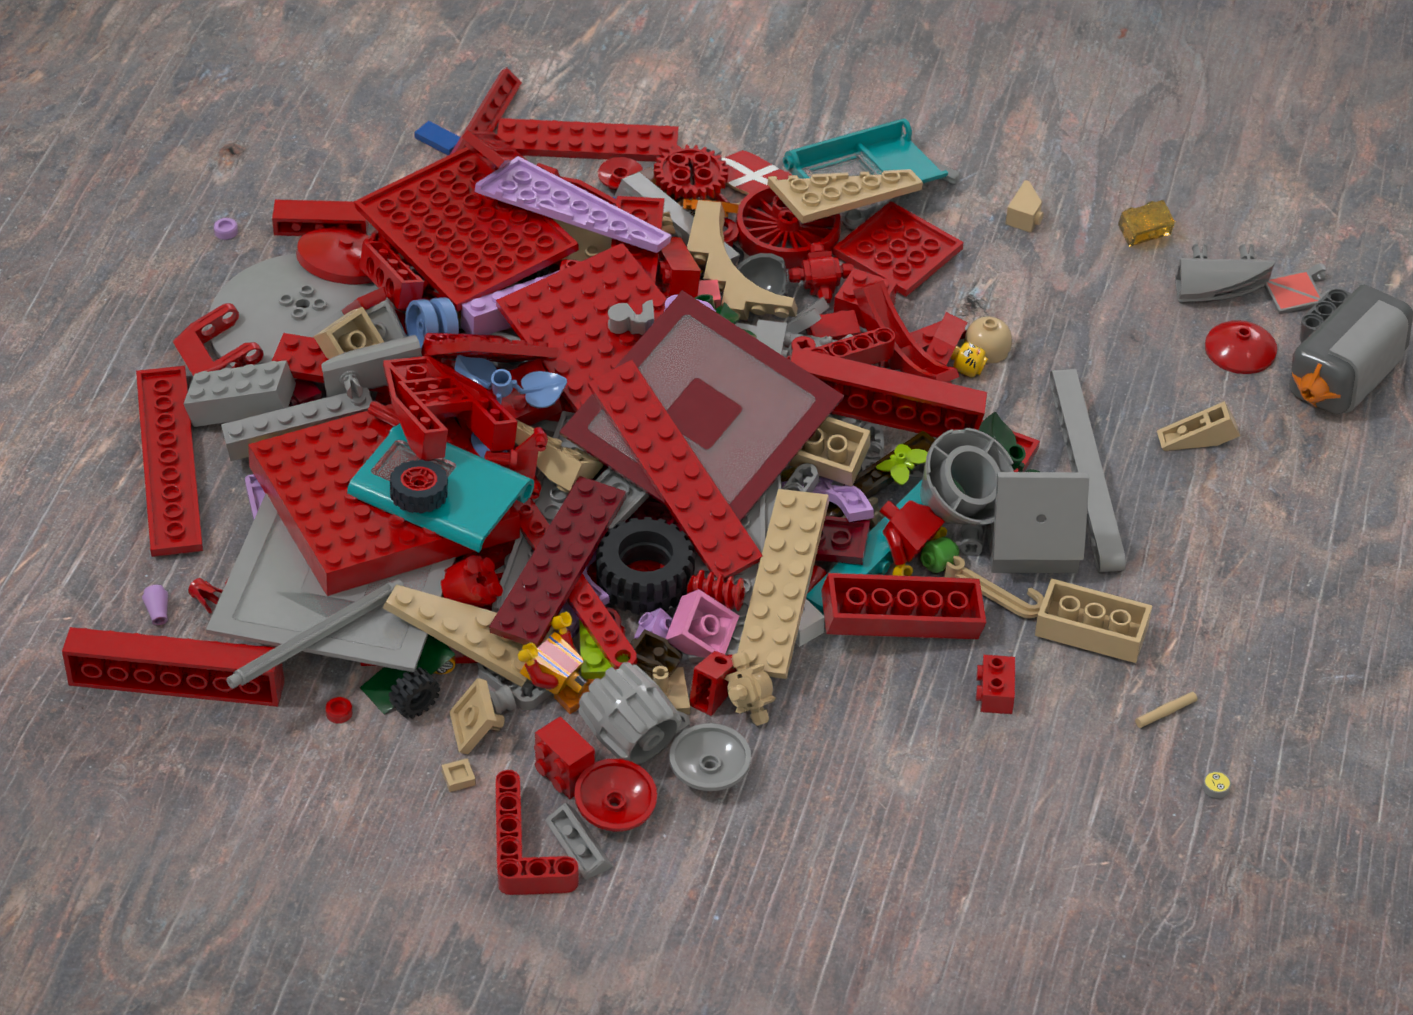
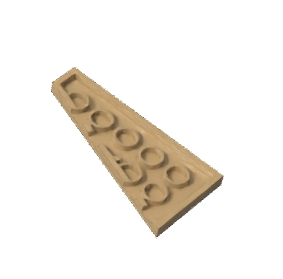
(839, 192)
(461, 628)

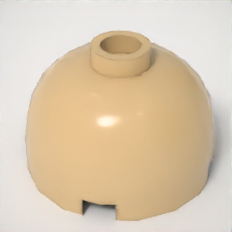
(992, 336)

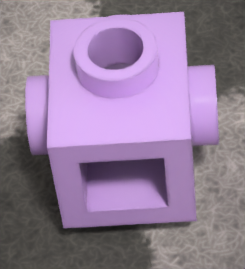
(655, 622)

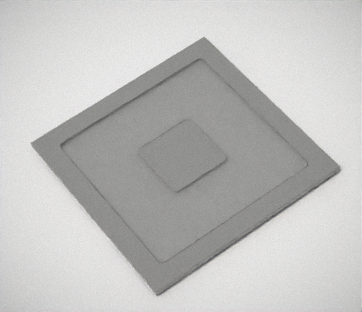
(278, 597)

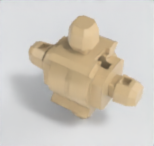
(750, 688)

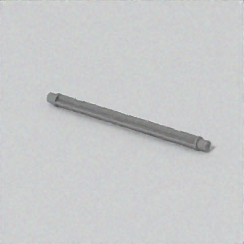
(312, 635)

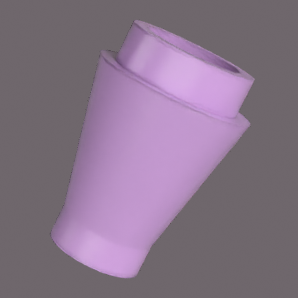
(156, 602)

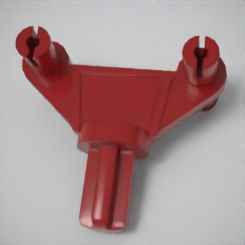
(523, 458)

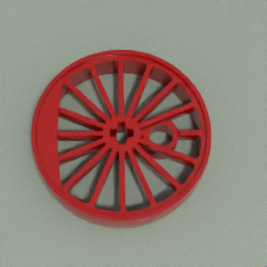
(781, 225)

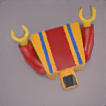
(555, 660)

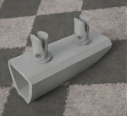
(1220, 278)
(364, 366)

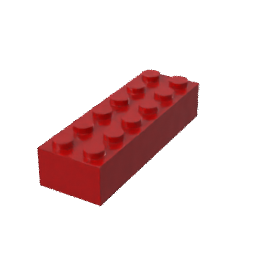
(903, 606)

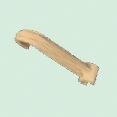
(996, 593)

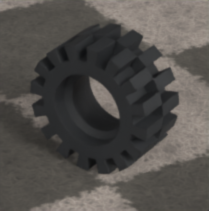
(414, 693)

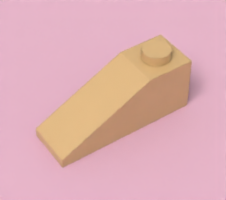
(1202, 429)

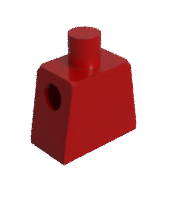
(709, 682)

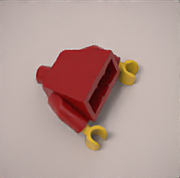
(909, 531)

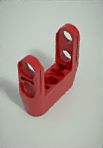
(191, 341)

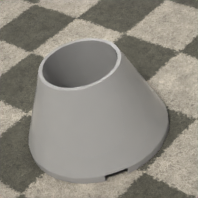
(973, 462)

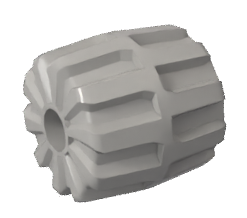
(629, 714)

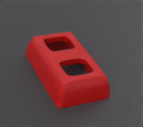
(367, 300)

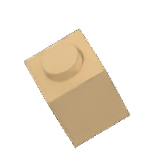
(1025, 209)

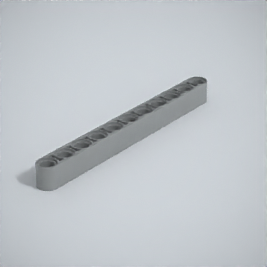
(1084, 457)

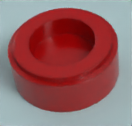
(339, 710)

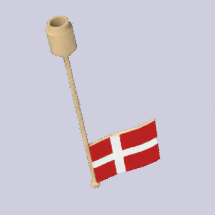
(750, 172)

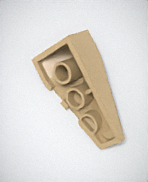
(559, 462)

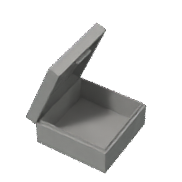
(1038, 522)

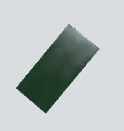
(433, 657)

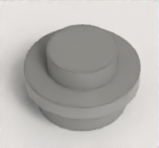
(853, 219)

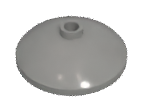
(710, 757)

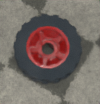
(418, 486)

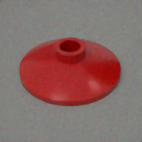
(615, 169)

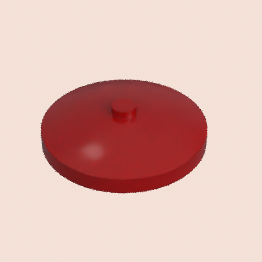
(333, 255)

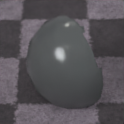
(766, 271)

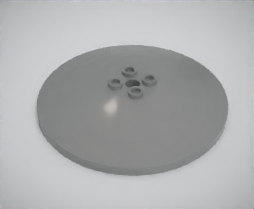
(270, 303)

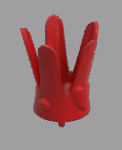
(202, 589)

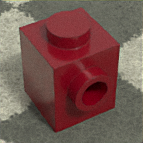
(304, 392)

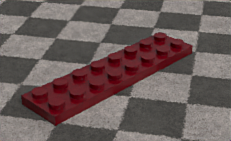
(558, 562)

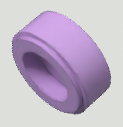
(225, 228)

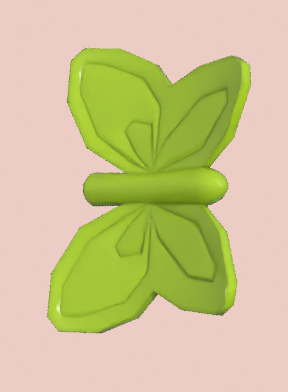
(903, 458)

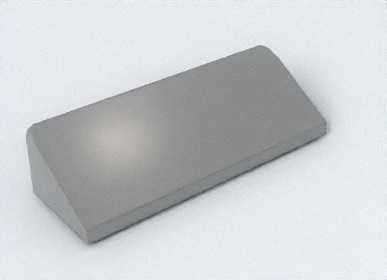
(578, 841)

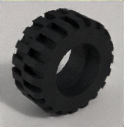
(645, 541)

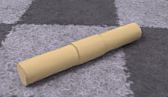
(1166, 709)

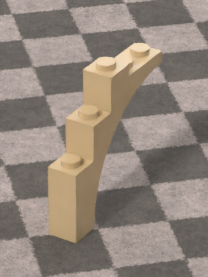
(740, 294)

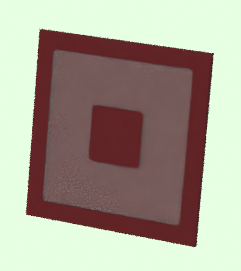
(728, 396)

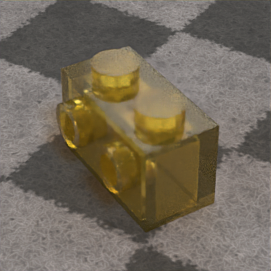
(1146, 222)

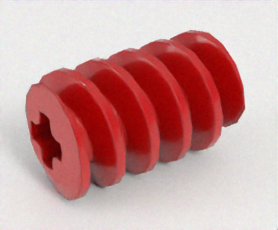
(724, 592)

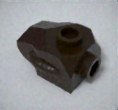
(655, 651)

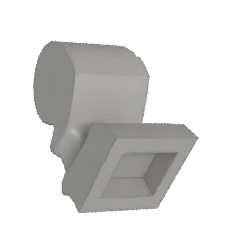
(624, 318)

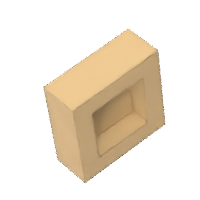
(458, 775)

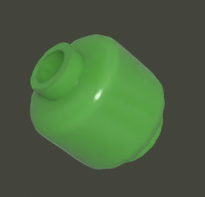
(937, 554)

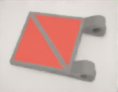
(1296, 289)

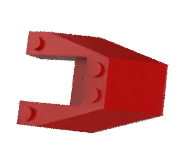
(430, 392)

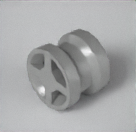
(502, 699)

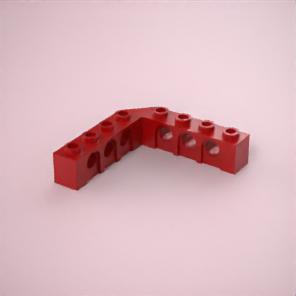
(390, 269)

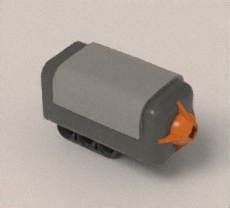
(1349, 347)

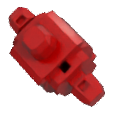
(820, 272)

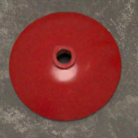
(1241, 347)
(617, 783)

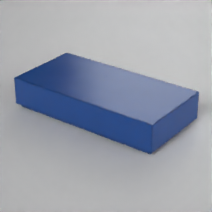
(437, 137)

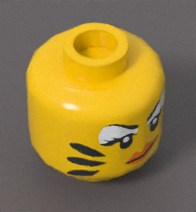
(969, 359)

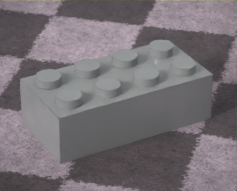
(239, 393)

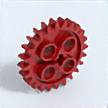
(673, 172)

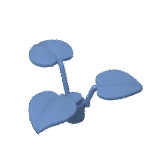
(540, 387)

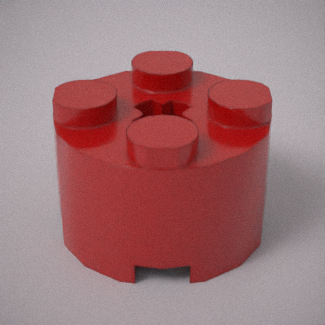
(472, 582)

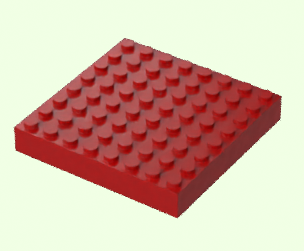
(336, 532)

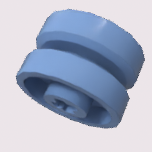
(431, 317)

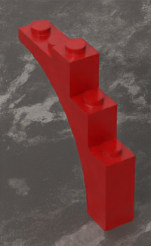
(908, 356)

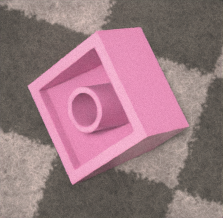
(701, 625)

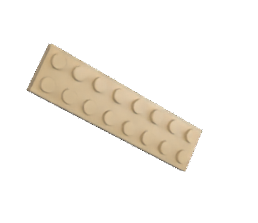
(783, 580)

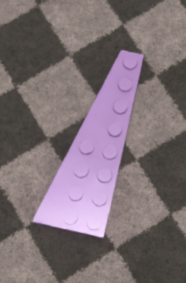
(549, 195)

